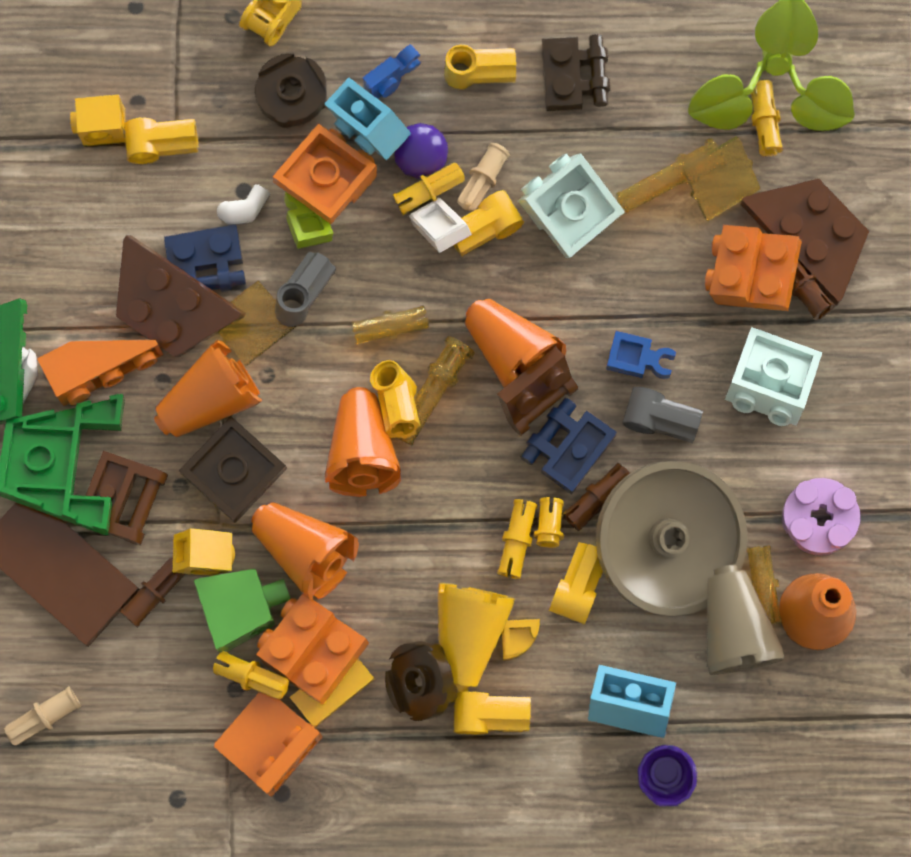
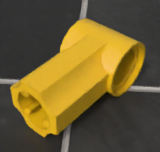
(483, 65)
(149, 140)
(492, 219)
(396, 399)
(577, 590)
(479, 713)

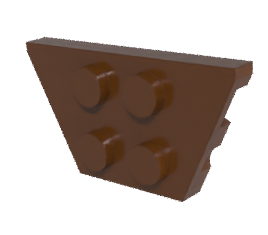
(826, 227)
(167, 301)

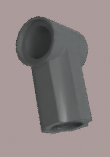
(304, 288)
(652, 413)

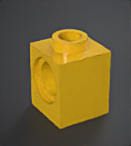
(99, 120)
(202, 552)

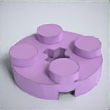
(803, 529)

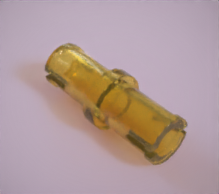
(390, 324)
(764, 580)

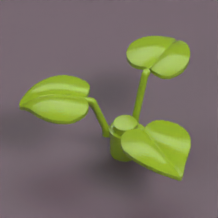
(780, 32)

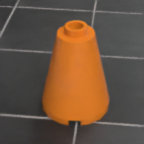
(508, 339)
(207, 393)
(360, 448)
(305, 547)
(817, 611)

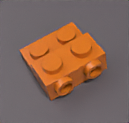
(326, 173)
(753, 268)
(311, 648)

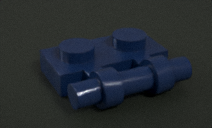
(208, 250)
(576, 453)

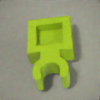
(305, 225)

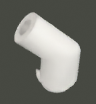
(243, 210)
(29, 364)

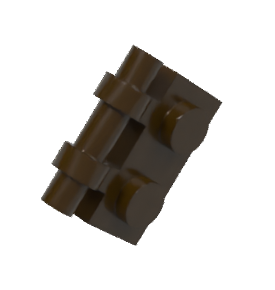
(563, 73)

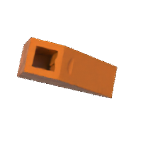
(87, 365)

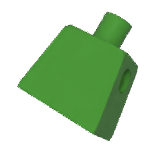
(239, 606)

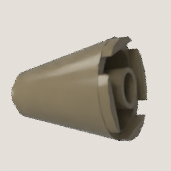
(737, 625)

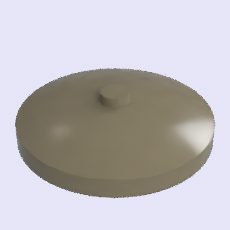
(667, 535)

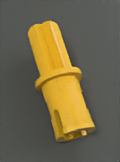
(429, 187)
(251, 675)

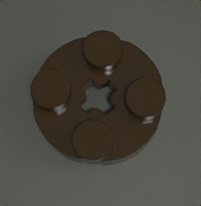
(289, 110)
(437, 680)

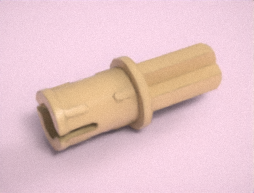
(483, 177)
(42, 716)

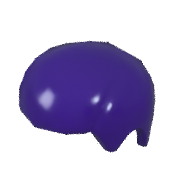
(422, 151)
(667, 775)

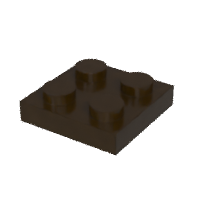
(233, 469)

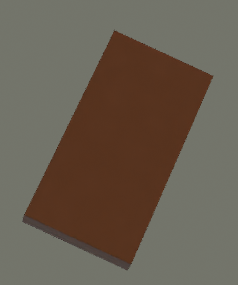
(62, 572)

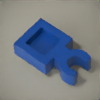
(387, 76)
(632, 355)

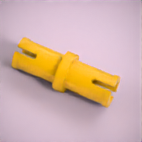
(766, 119)
(517, 539)

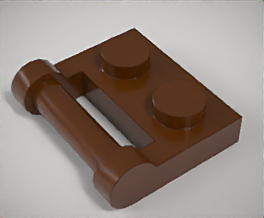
(536, 390)
(115, 479)

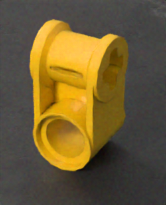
(269, 18)

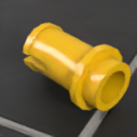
(549, 524)

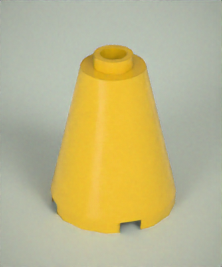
(469, 629)

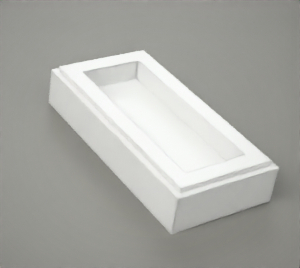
(439, 225)

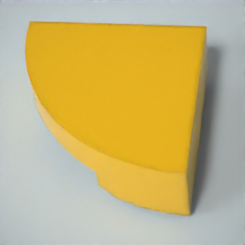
(518, 637)

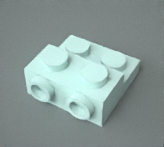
(570, 203)
(773, 377)

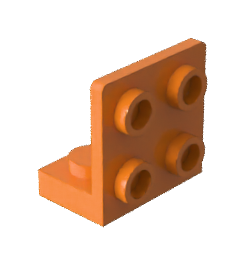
(268, 742)

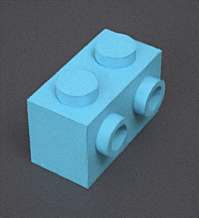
(367, 119)
(631, 701)

